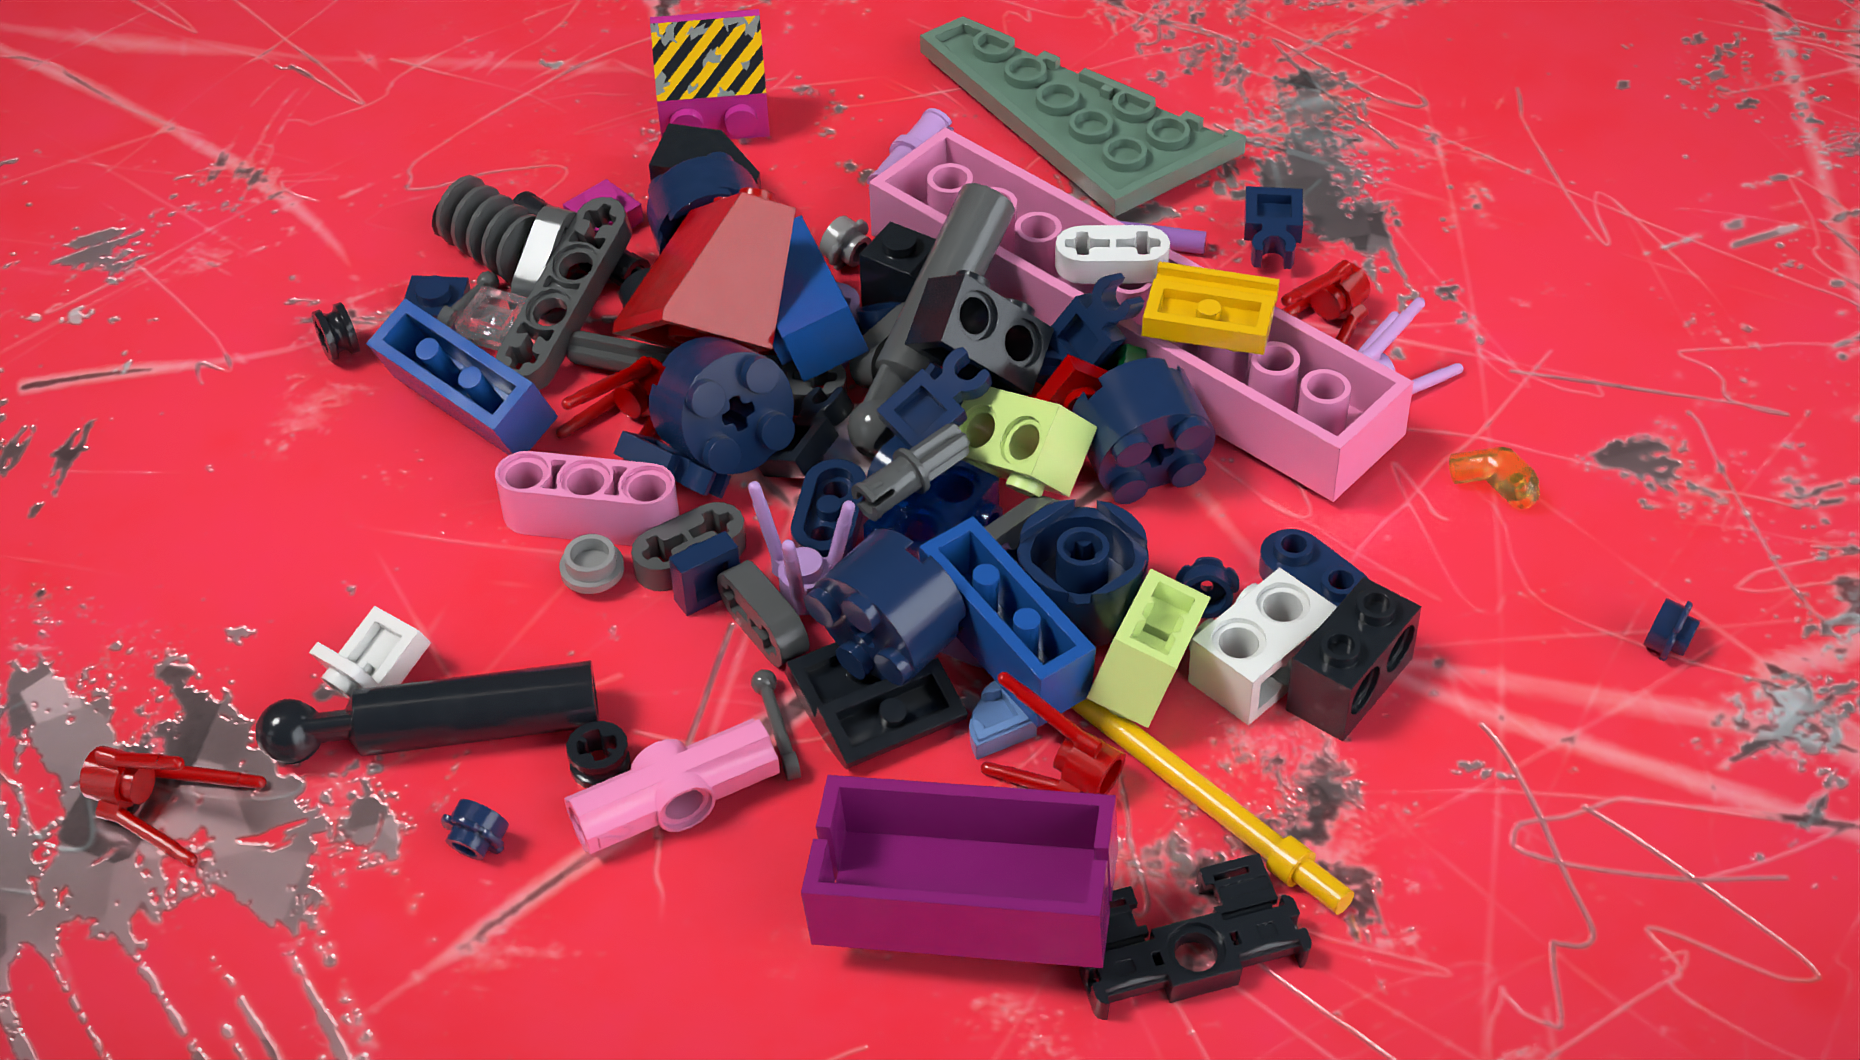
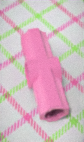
(672, 785)

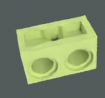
(1026, 441)
(1148, 648)

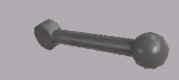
(449, 314)
(764, 683)

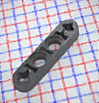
(572, 295)

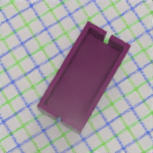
(962, 870)

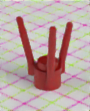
(1333, 296)
(630, 395)
(1082, 759)
(128, 778)

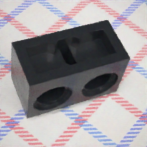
(993, 329)
(1352, 658)

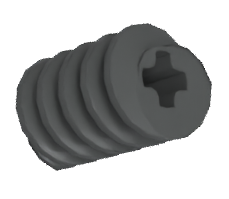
(483, 224)

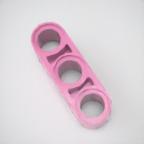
(584, 496)

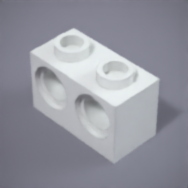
(1249, 649)

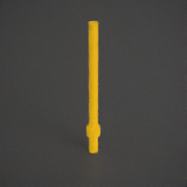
(1285, 857)

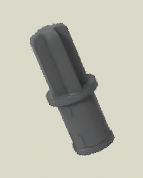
(911, 471)

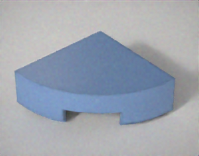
(997, 723)

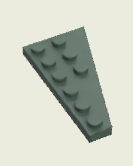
(1083, 123)

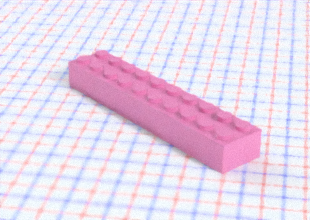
(1298, 407)

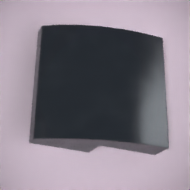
(871, 714)

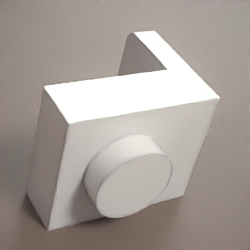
(374, 656)

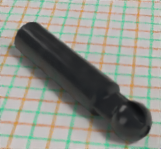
(436, 713)

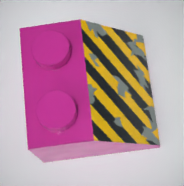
(711, 72)

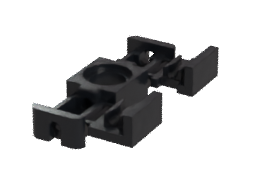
(1243, 915)

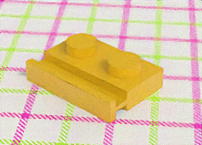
(1210, 308)

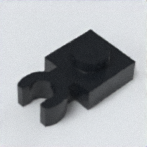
(812, 434)

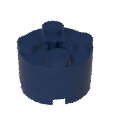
(689, 187)
(722, 405)
(1146, 429)
(1086, 563)
(887, 608)

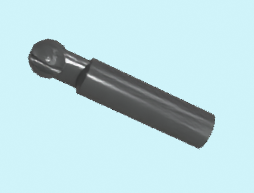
(964, 243)

